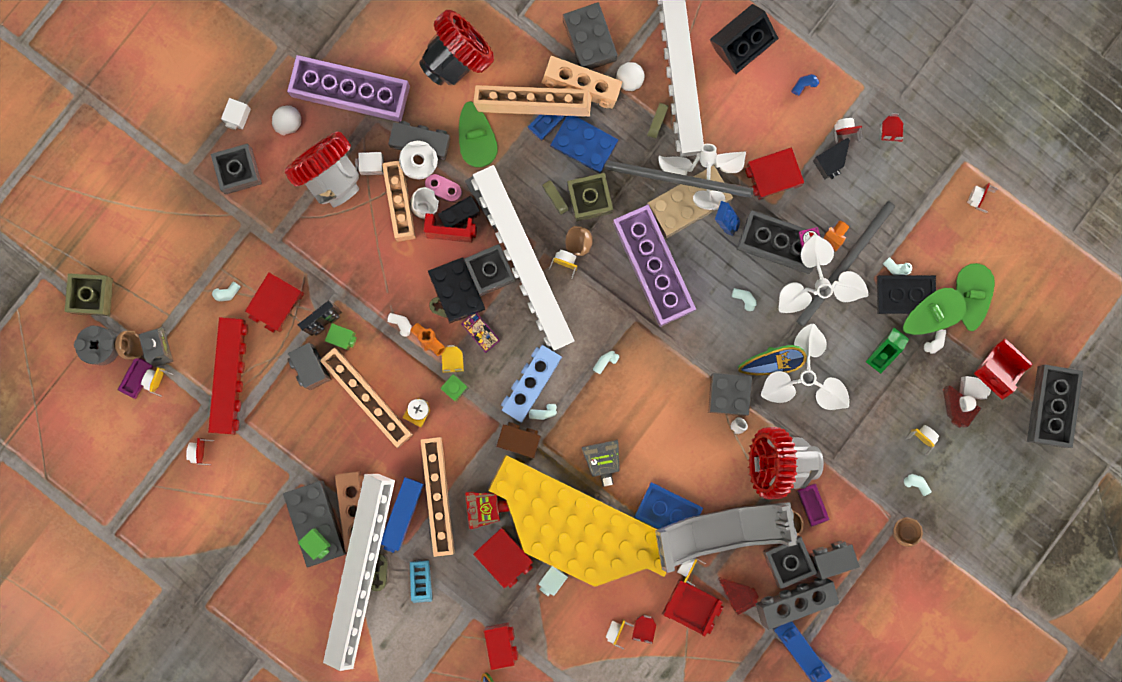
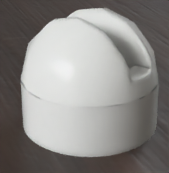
(967, 403)
(739, 422)

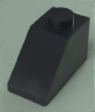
(832, 160)

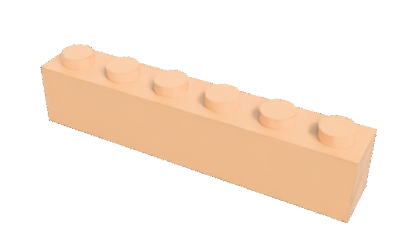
(532, 100)
(366, 397)
(437, 497)

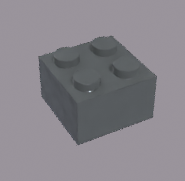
(236, 169)
(490, 270)
(308, 366)
(729, 394)
(834, 560)
(789, 563)

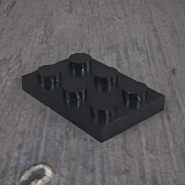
(456, 290)
(903, 292)
(319, 318)

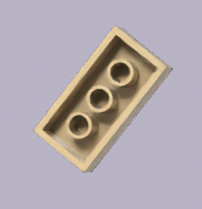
(677, 209)

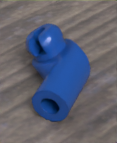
(809, 80)

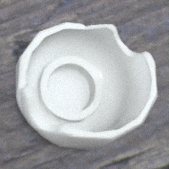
(631, 76)
(286, 120)
(423, 202)

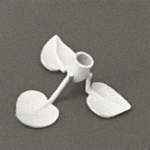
(727, 162)
(815, 253)
(780, 388)

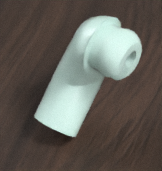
(897, 269)
(226, 294)
(746, 296)
(543, 414)

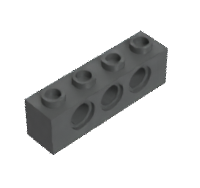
(825, 598)

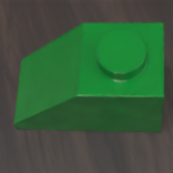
(887, 350)

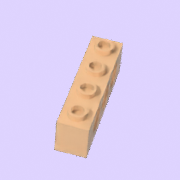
(591, 80)
(398, 201)

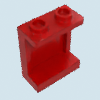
(774, 173)
(448, 233)
(273, 302)
(1003, 368)
(504, 558)
(693, 608)

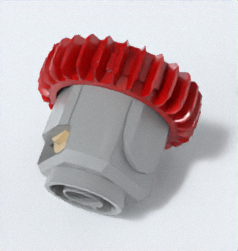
(326, 170)
(782, 463)

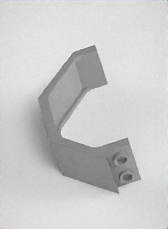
(725, 531)

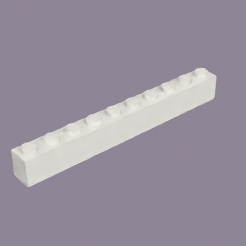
(682, 76)
(523, 258)
(358, 571)

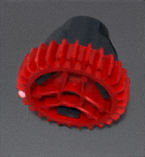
(455, 50)

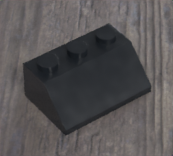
(744, 38)

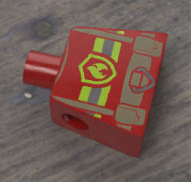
(484, 508)

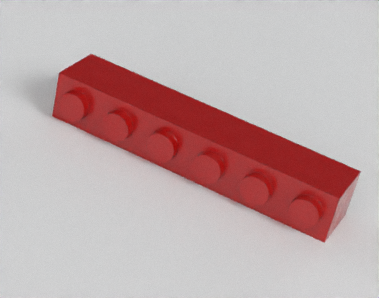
(227, 376)

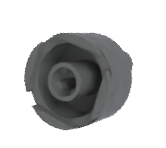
(86, 345)

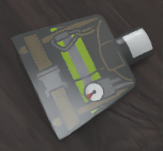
(155, 346)
(603, 460)

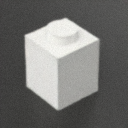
(235, 114)
(370, 163)
(974, 387)

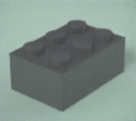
(590, 36)

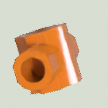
(835, 235)
(423, 334)

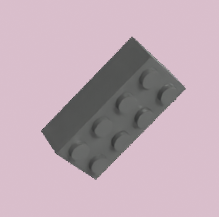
(773, 241)
(1055, 406)
(312, 509)

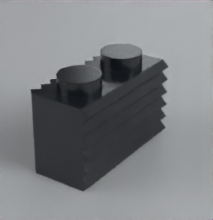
(459, 213)

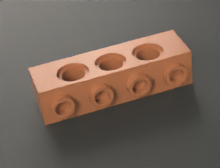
(343, 483)

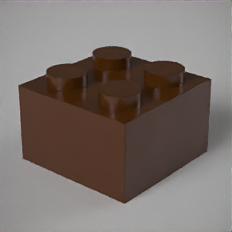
(518, 440)

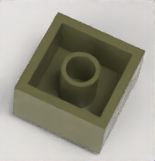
(590, 197)
(88, 294)

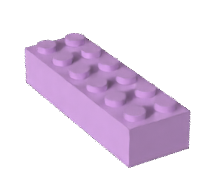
(348, 88)
(654, 265)

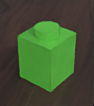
(341, 337)
(454, 388)
(315, 544)

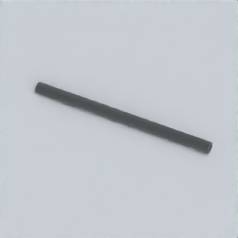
(679, 179)
(848, 260)

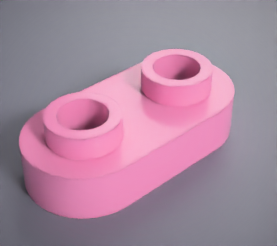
(443, 187)

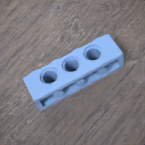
(551, 360)

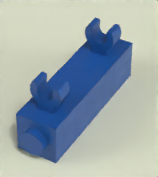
(401, 514)
(802, 652)

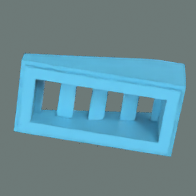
(423, 598)

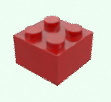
(500, 645)

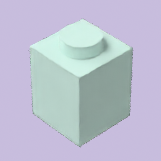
(552, 581)

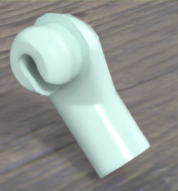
(604, 359)
(917, 481)

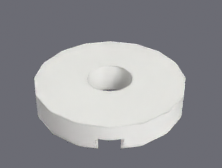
(418, 171)

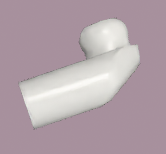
(403, 323)
(936, 344)

